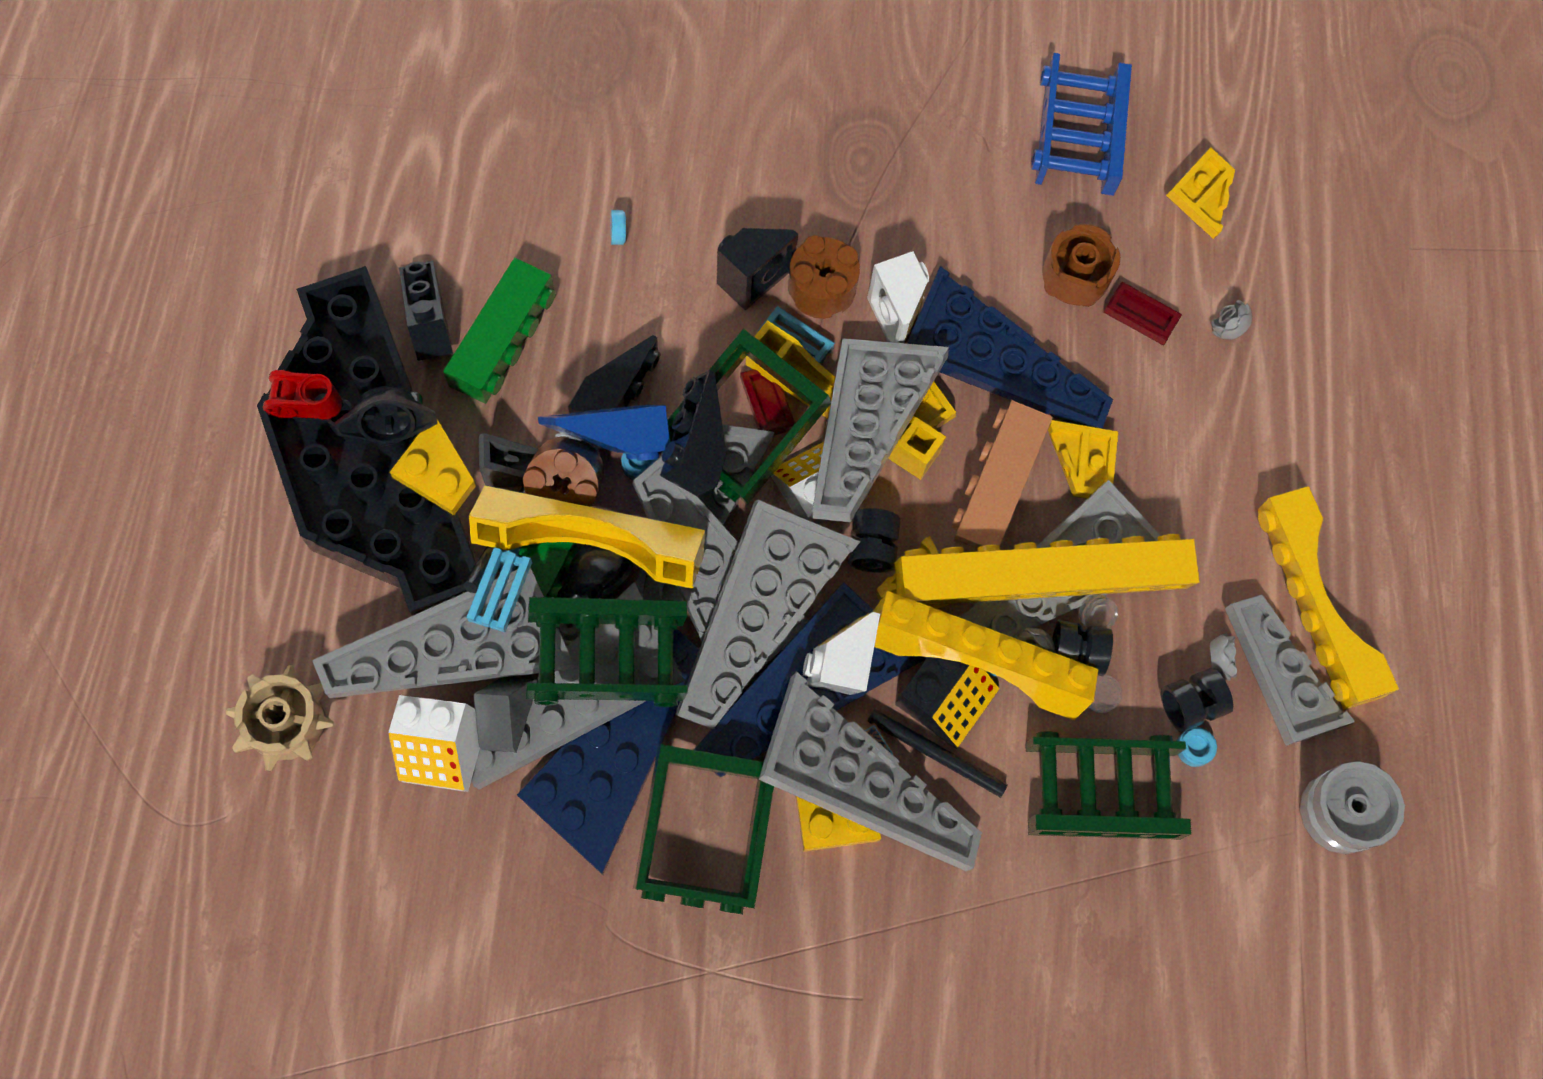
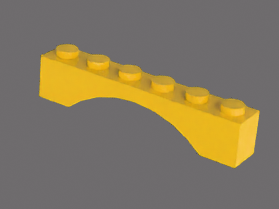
(917, 445)
(517, 519)
(1354, 667)
(1046, 677)

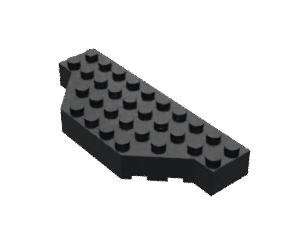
(344, 485)

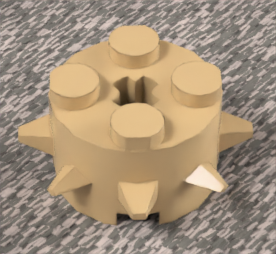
(265, 701)

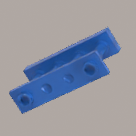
(1113, 114)

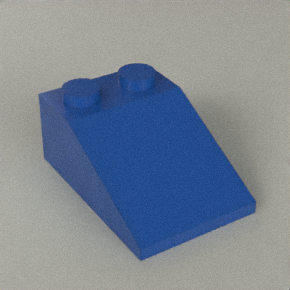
(631, 430)

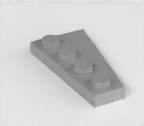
(1290, 688)

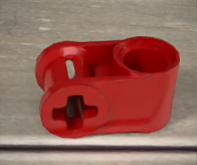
(295, 394)

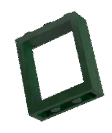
(819, 401)
(695, 895)

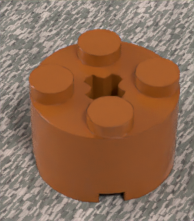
(1080, 265)
(823, 276)
(569, 459)

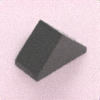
(503, 461)
(502, 713)

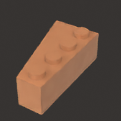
(1003, 475)

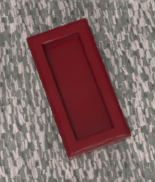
(1142, 313)
(767, 403)

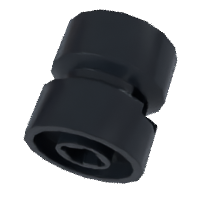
(876, 532)
(1085, 646)
(1199, 699)

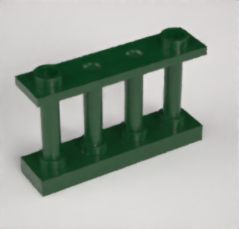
(626, 617)
(1089, 820)

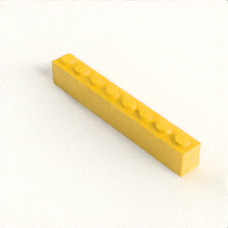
(1048, 571)

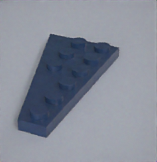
(1002, 357)
(751, 720)
(599, 776)

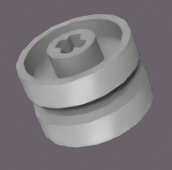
(1352, 808)

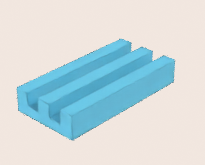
(806, 331)
(485, 585)

